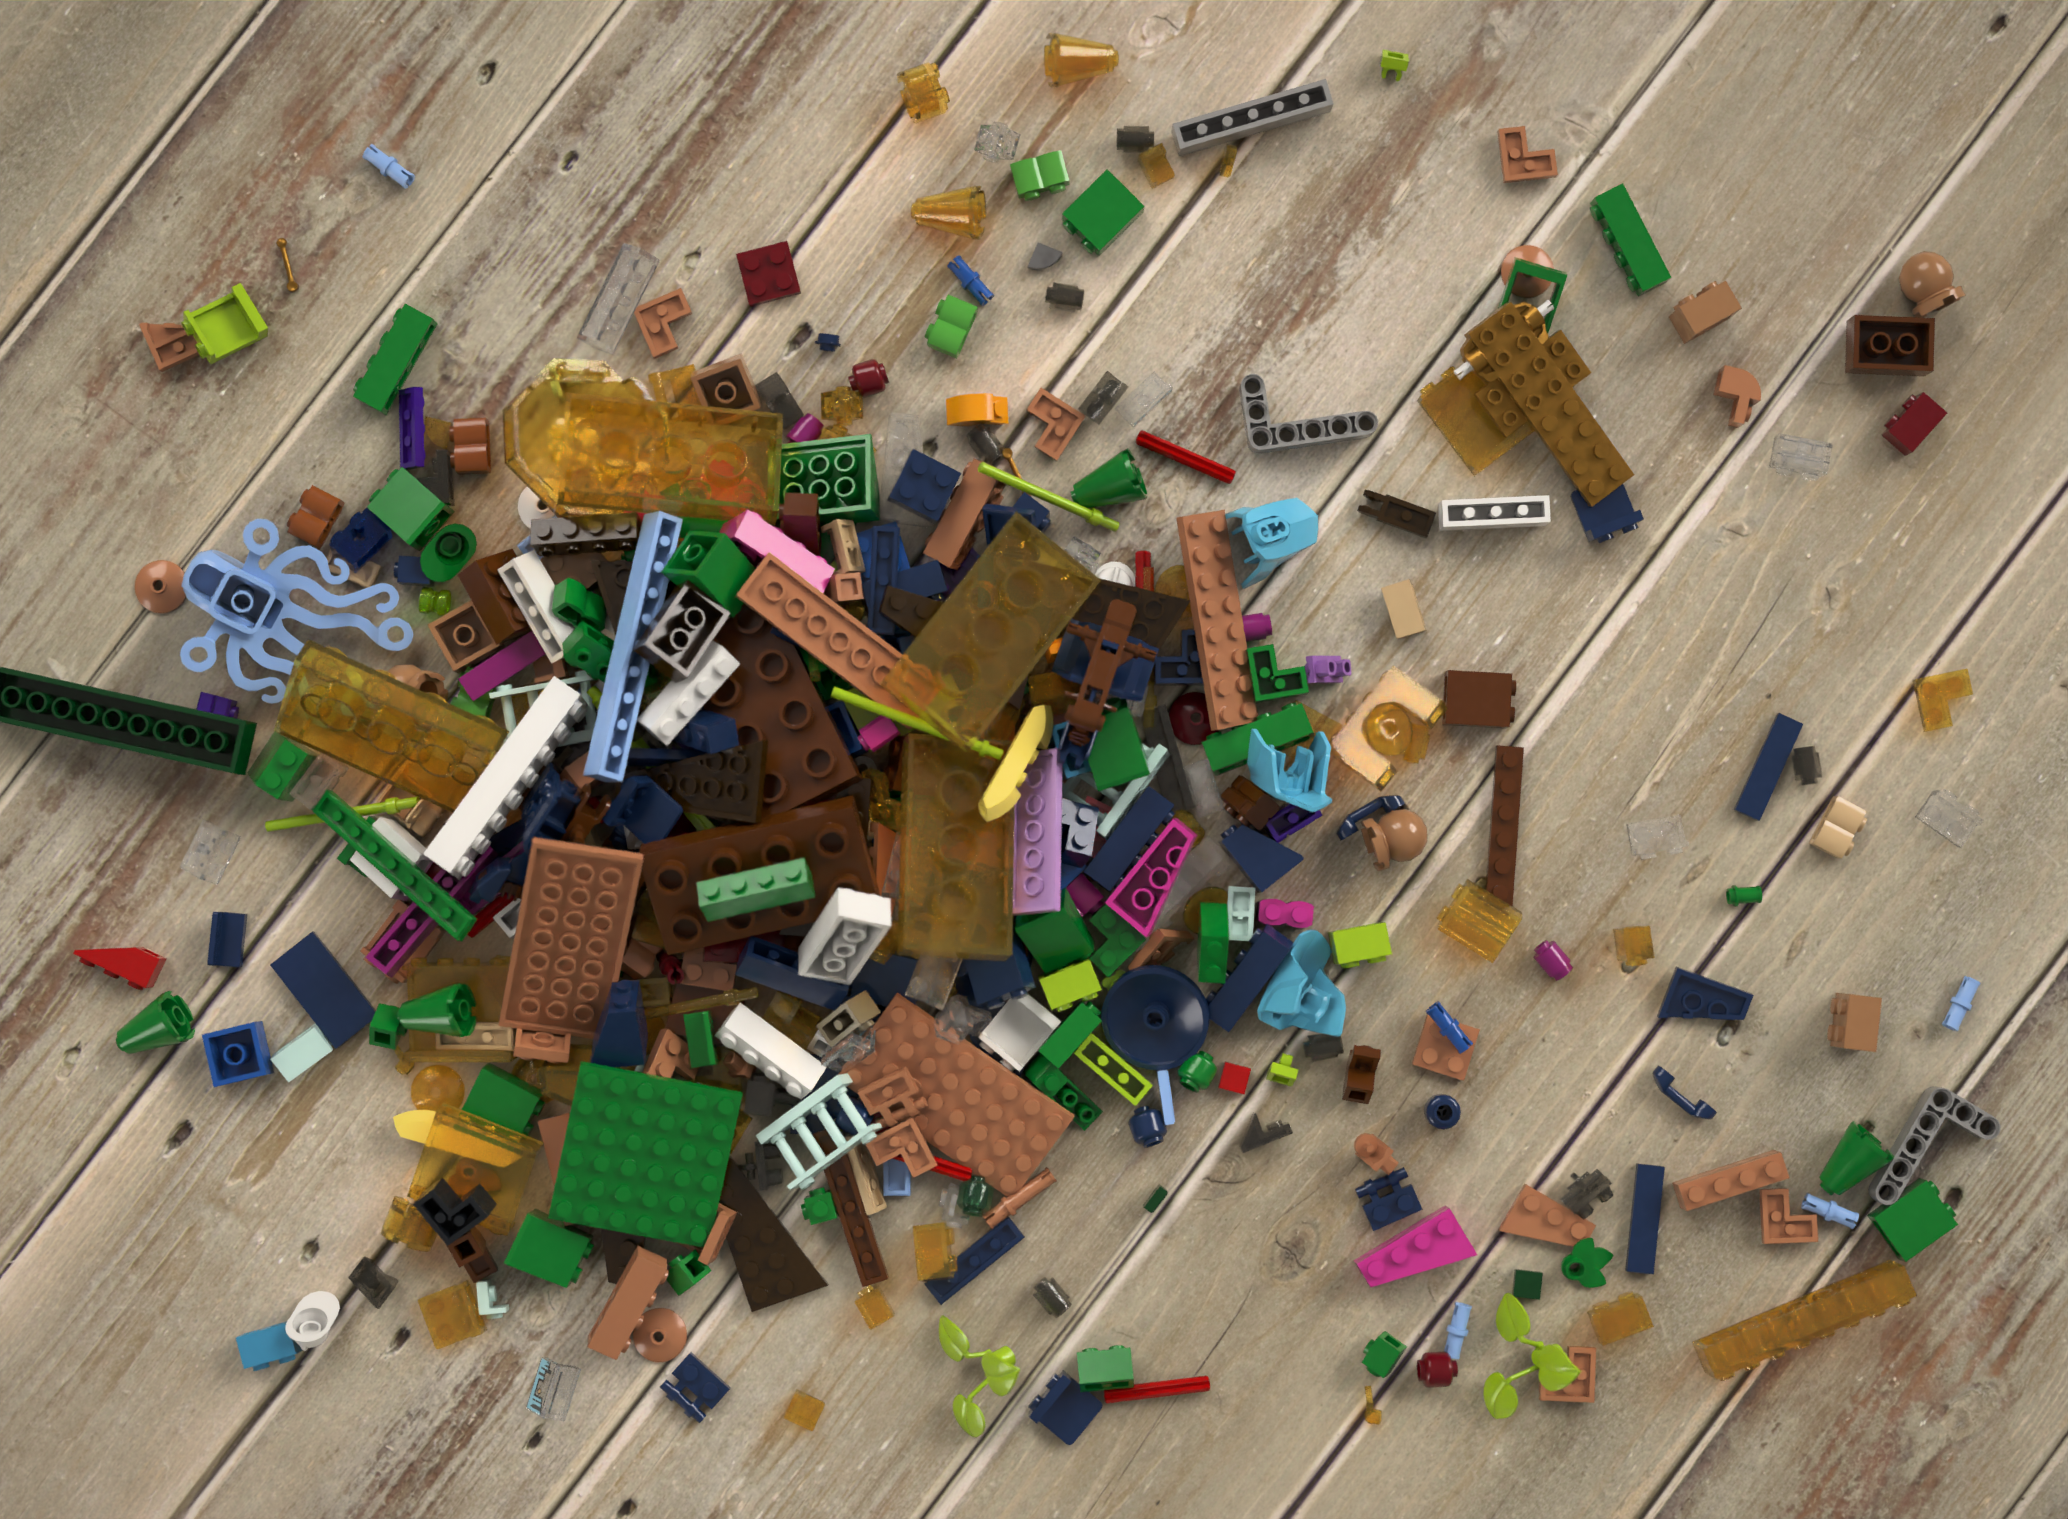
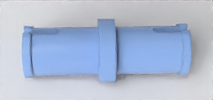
(388, 166)
(1961, 1003)
(1830, 1211)
(1457, 1329)

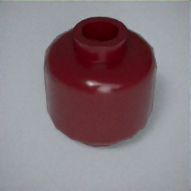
(868, 378)
(1436, 1369)

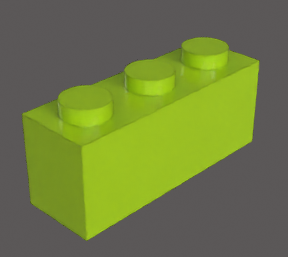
(1113, 1069)

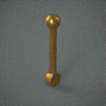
(291, 285)
(1007, 454)

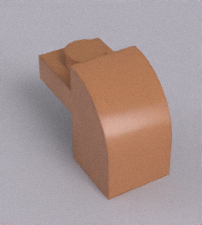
(1742, 388)

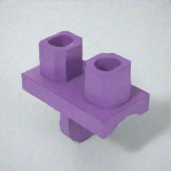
(1327, 669)

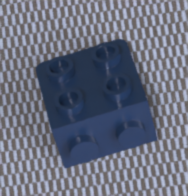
(1606, 516)
(643, 809)
(1064, 1408)

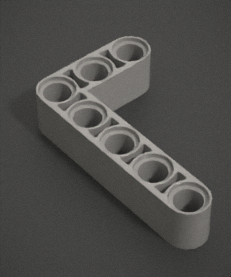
(1297, 428)
(1924, 1137)

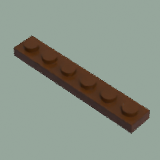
(1504, 822)
(853, 1215)

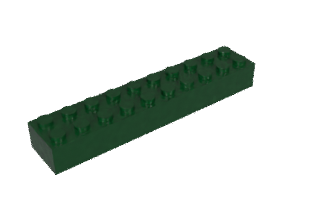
(125, 721)

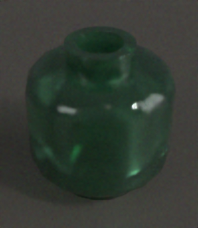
(975, 1196)

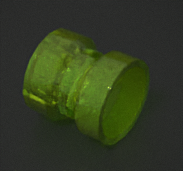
(434, 601)

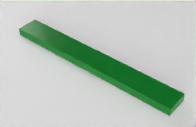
(395, 865)

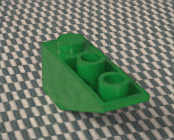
(1062, 1091)

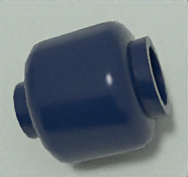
(1445, 1120)
(843, 1121)
(1147, 1126)

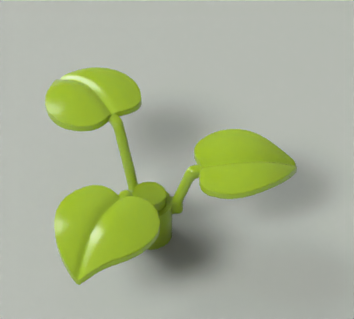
(1554, 1365)
(997, 1366)

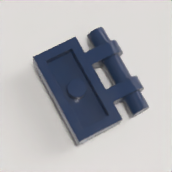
(1392, 1206)
(701, 1381)

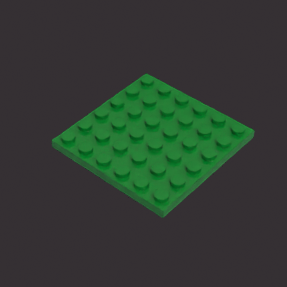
(644, 1154)

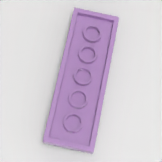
(1038, 837)

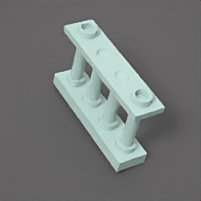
(581, 677)
(1121, 800)
(796, 1120)

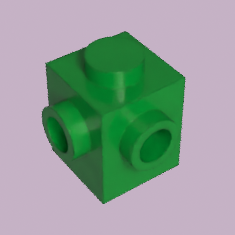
(385, 1028)
(819, 1206)
(686, 1272)
(1383, 1354)

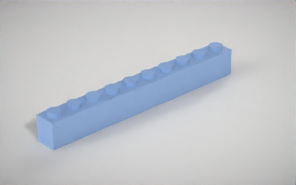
(626, 668)

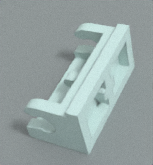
(1241, 912)
(301, 1052)

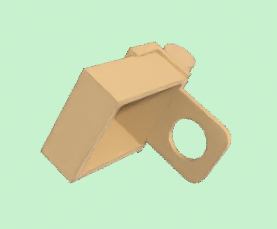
(420, 817)

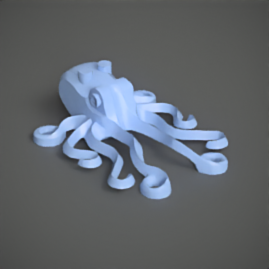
(254, 601)

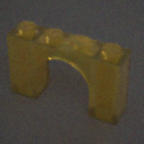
(1351, 744)

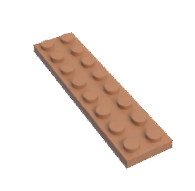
(1217, 619)
(822, 629)

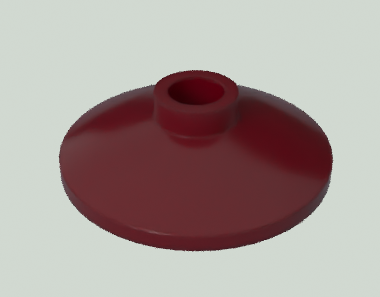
(1181, 722)

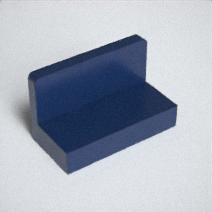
(227, 939)

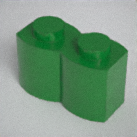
(575, 604)

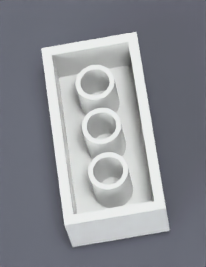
(844, 936)

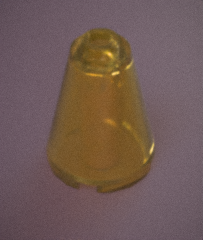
(1076, 59)
(953, 212)

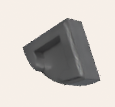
(1043, 257)

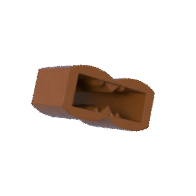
(471, 446)
(315, 517)

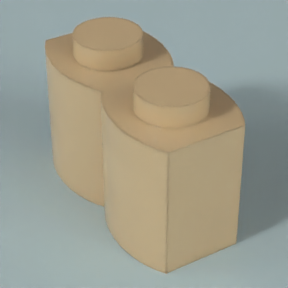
(1838, 827)

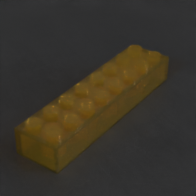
(1804, 1319)

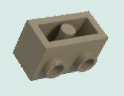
(848, 1019)

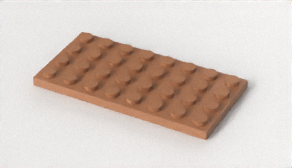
(569, 936)
(975, 1104)

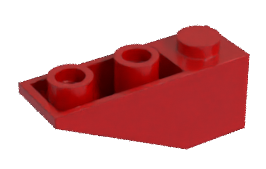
(134, 964)

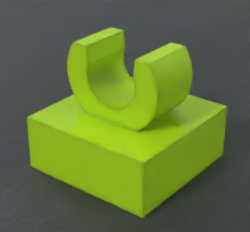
(1393, 61)
(1282, 1072)

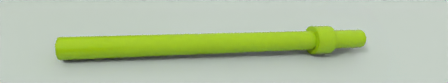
(1090, 515)
(391, 806)

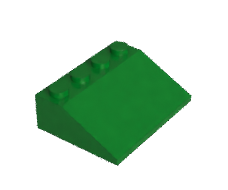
(838, 471)

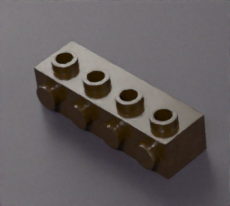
(585, 534)

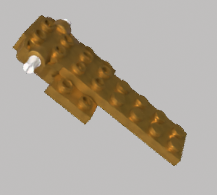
(1533, 381)

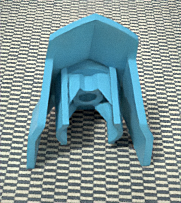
(1275, 534)
(1303, 782)
(1302, 992)

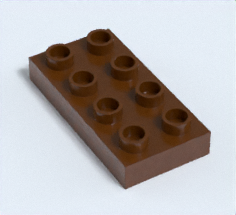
(779, 703)
(822, 833)

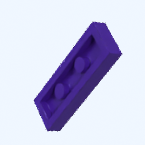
(411, 428)

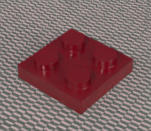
(768, 273)

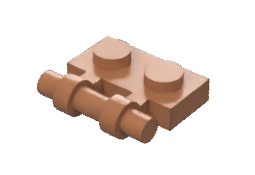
(888, 1091)

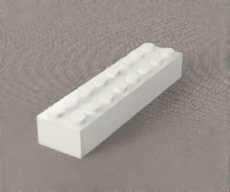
(507, 778)

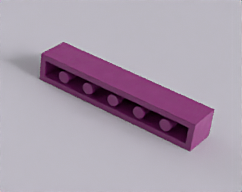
(416, 924)

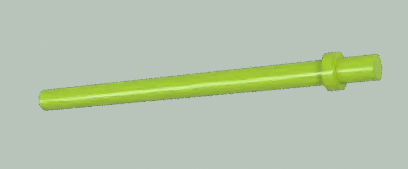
(909, 720)

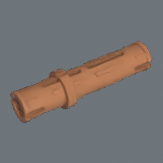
(1016, 1200)

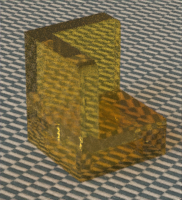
(1156, 166)
(804, 1410)

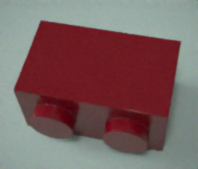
(1914, 423)

